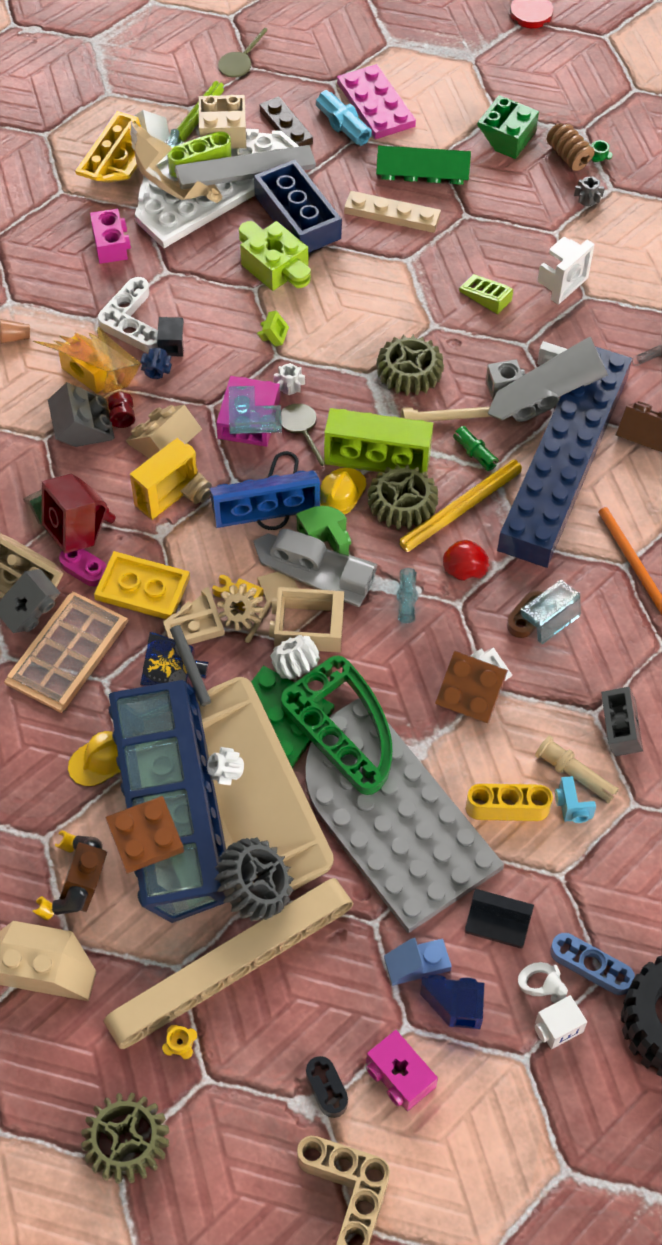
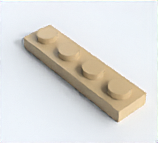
(392, 211)

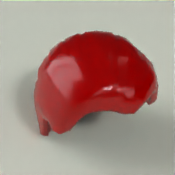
(466, 560)

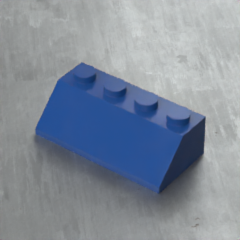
(265, 498)

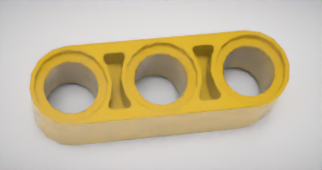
(520, 794)

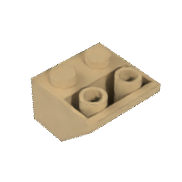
(223, 115)
(162, 429)

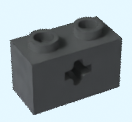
(27, 601)
(622, 721)

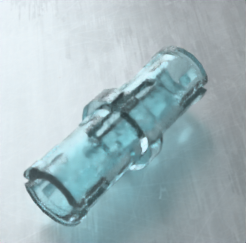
(407, 595)

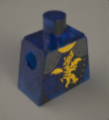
(164, 662)

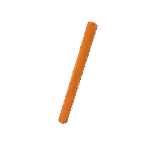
(632, 557)

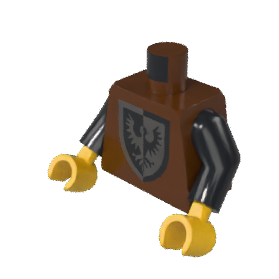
(80, 879)

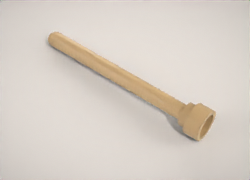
(409, 413)

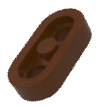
(515, 618)

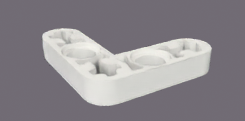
(123, 318)

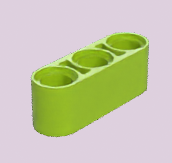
(201, 149)

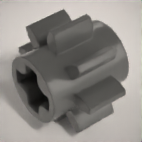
(589, 191)

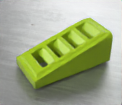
(499, 295)

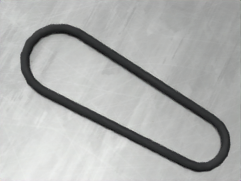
(270, 474)

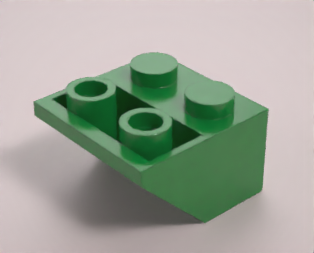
(508, 126)

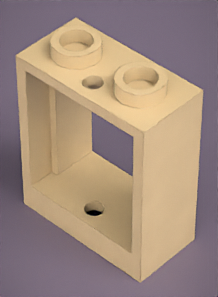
(311, 600)

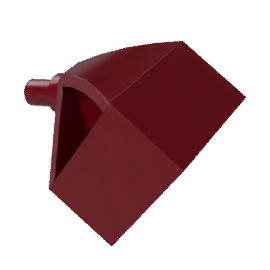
(73, 512)

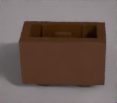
(641, 425)

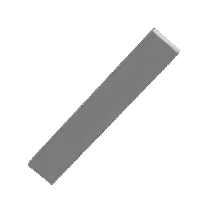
(241, 167)

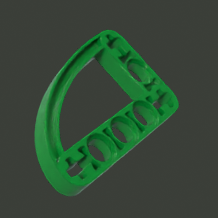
(307, 702)

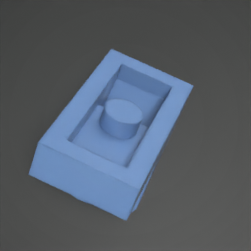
(416, 961)

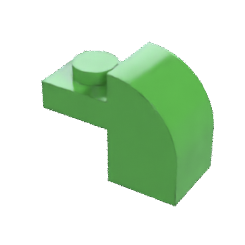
(326, 525)

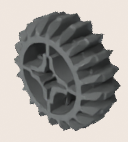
(238, 869)

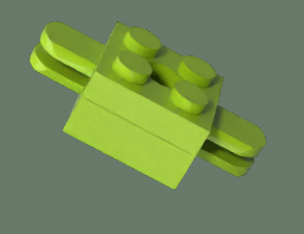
(274, 255)

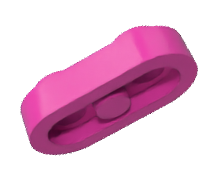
(81, 565)

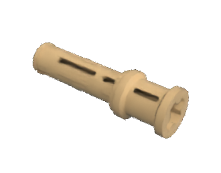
(565, 762)

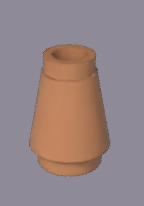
(13, 331)

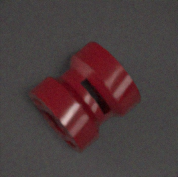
(120, 405)

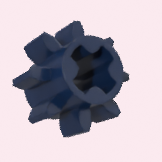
(156, 363)

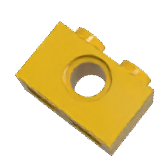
(84, 372)

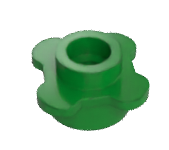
(601, 151)

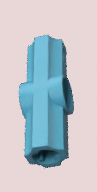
(343, 118)

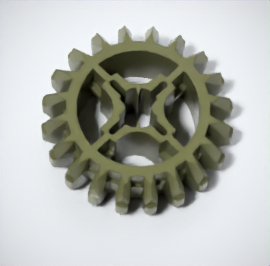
(408, 371)
(402, 490)
(119, 1150)

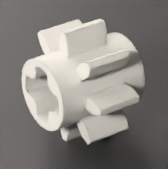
(289, 378)
(225, 766)

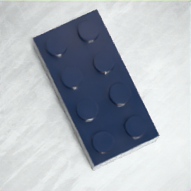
(298, 205)

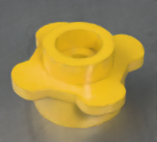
(176, 1033)

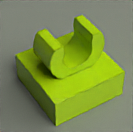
(274, 329)

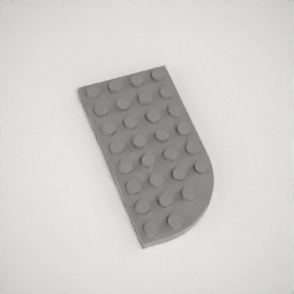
(407, 834)

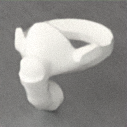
(552, 985)

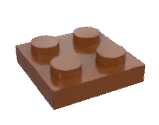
(471, 686)
(144, 834)

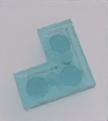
(248, 418)

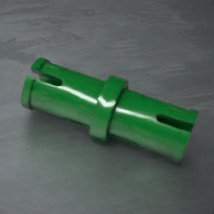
(476, 448)

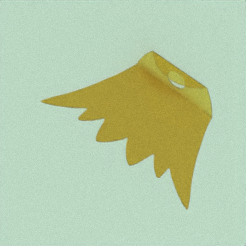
(100, 353)

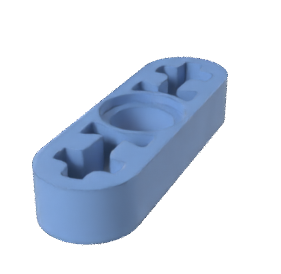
(568, 958)

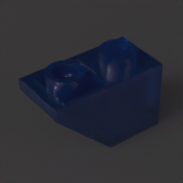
(455, 1001)

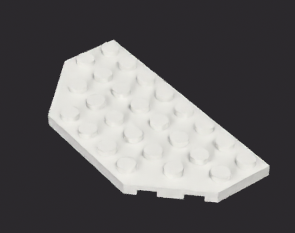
(171, 219)

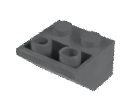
(80, 416)

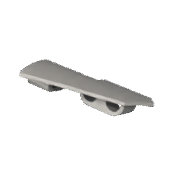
(541, 387)
(314, 565)

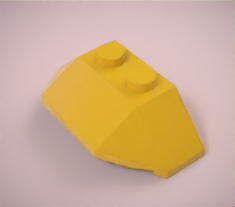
(112, 154)

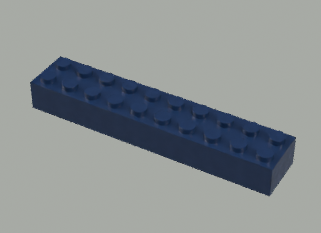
(562, 465)

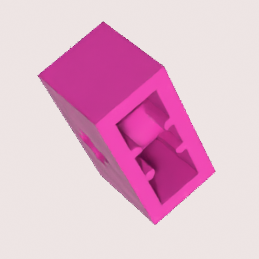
(398, 1054)

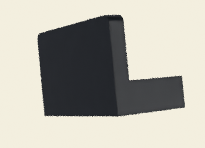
(499, 918)

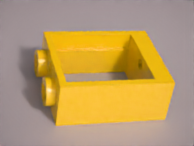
(162, 477)

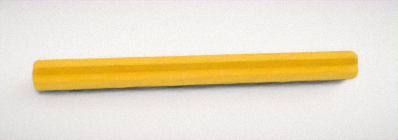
(460, 505)

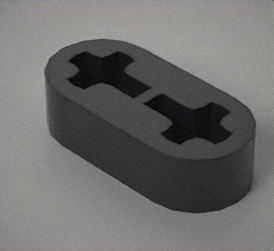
(320, 1089)

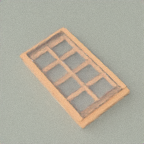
(66, 652)

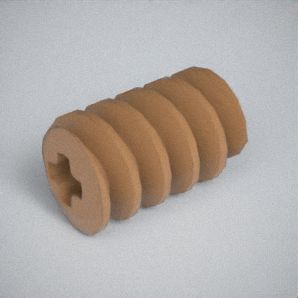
(570, 146)

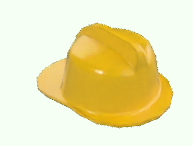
(342, 489)
(95, 760)

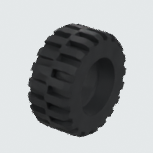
(641, 1017)

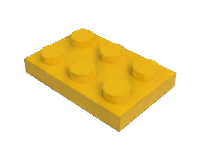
(142, 585)

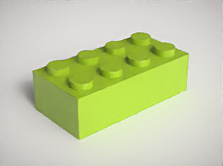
(376, 441)

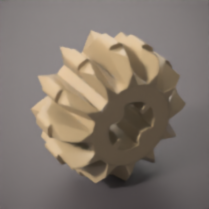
(236, 596)

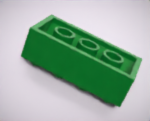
(423, 163)

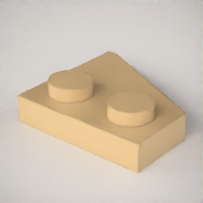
(197, 619)

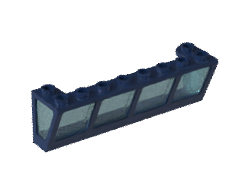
(167, 756)

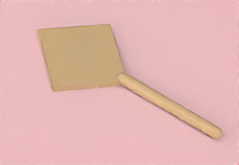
(270, 585)

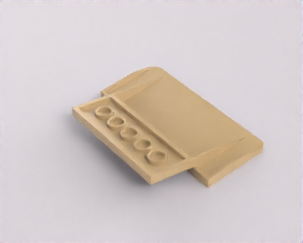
(267, 795)

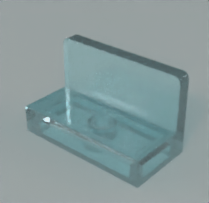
(553, 610)

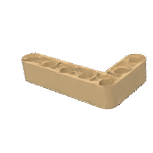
(354, 1178)

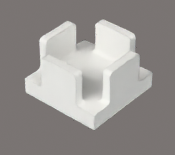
(570, 272)

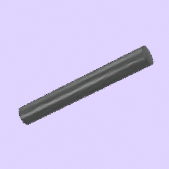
(190, 665)

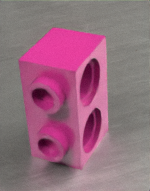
(109, 235)

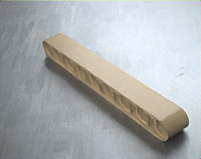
(227, 964)

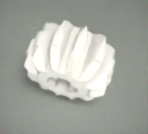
(295, 657)

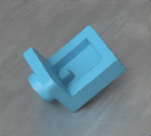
(572, 809)

